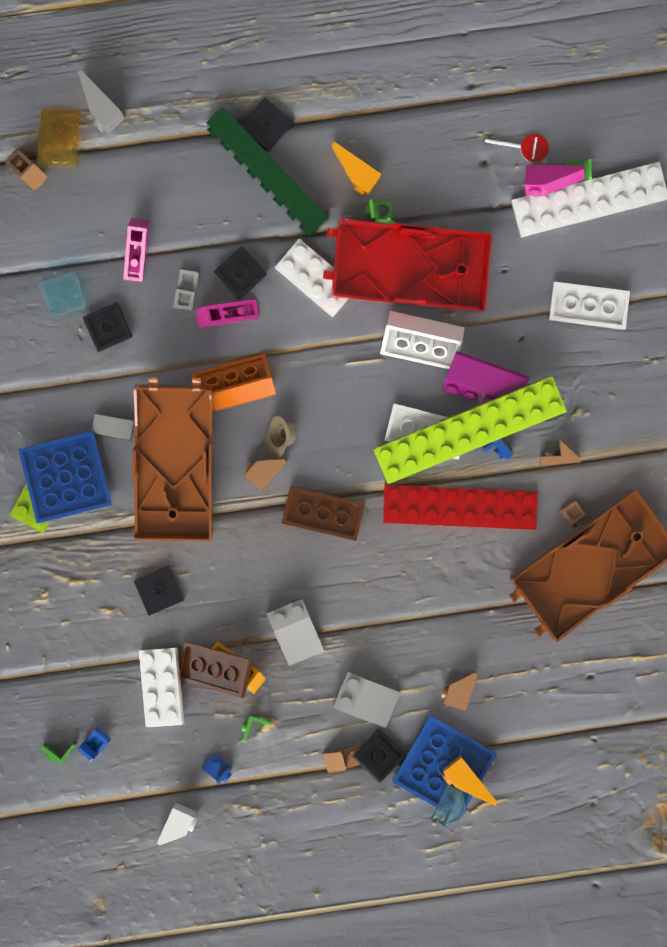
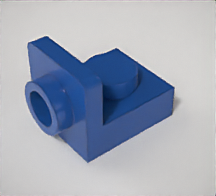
(501, 449)
(217, 768)

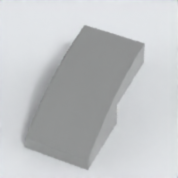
(186, 289)
(113, 427)

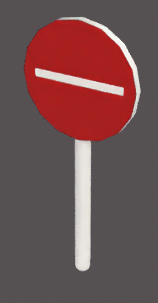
(533, 147)

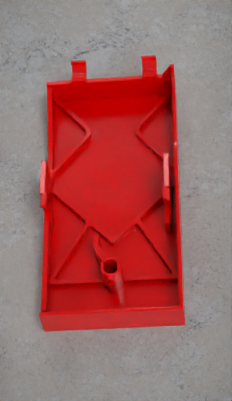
(410, 265)

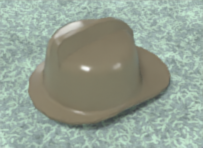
(278, 437)

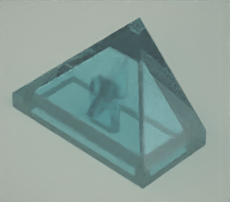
(450, 807)

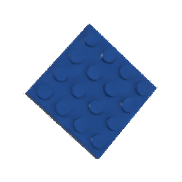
(65, 477)
(432, 752)

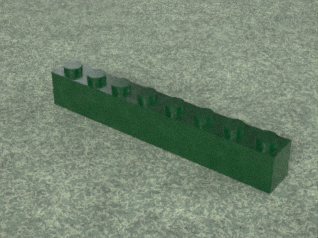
(267, 171)

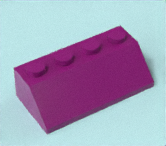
(480, 379)

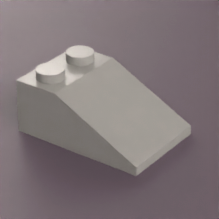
(103, 110)
(295, 631)
(366, 699)

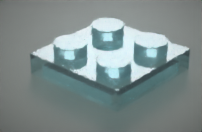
(63, 295)

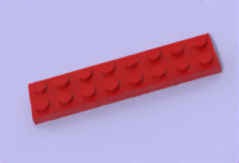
(460, 507)

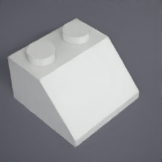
(178, 824)

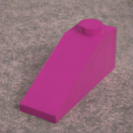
(550, 178)
(136, 249)
(227, 313)

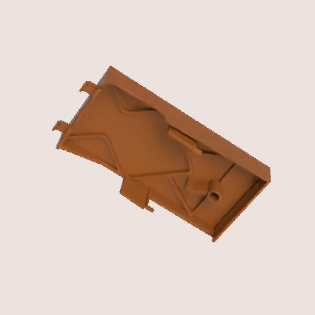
(173, 461)
(593, 566)

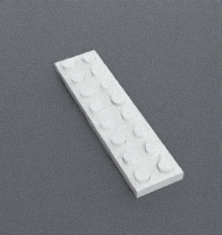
(590, 199)

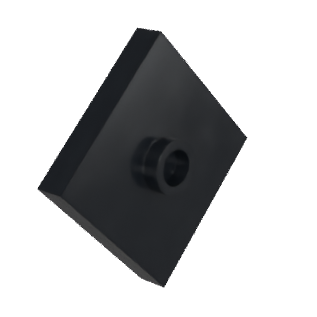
(267, 124)
(240, 273)
(107, 327)
(158, 590)
(378, 755)

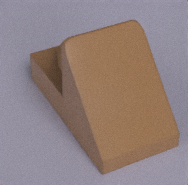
(565, 456)
(341, 759)

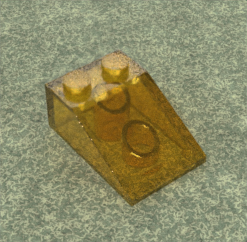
(59, 139)

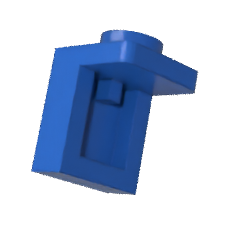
(94, 744)

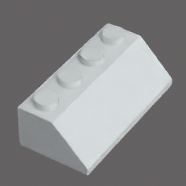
(421, 340)

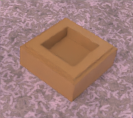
(573, 512)

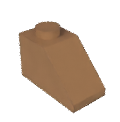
(26, 170)
(263, 471)
(459, 691)

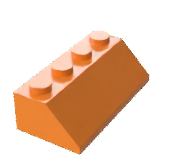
(238, 381)

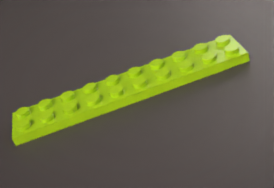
(470, 429)

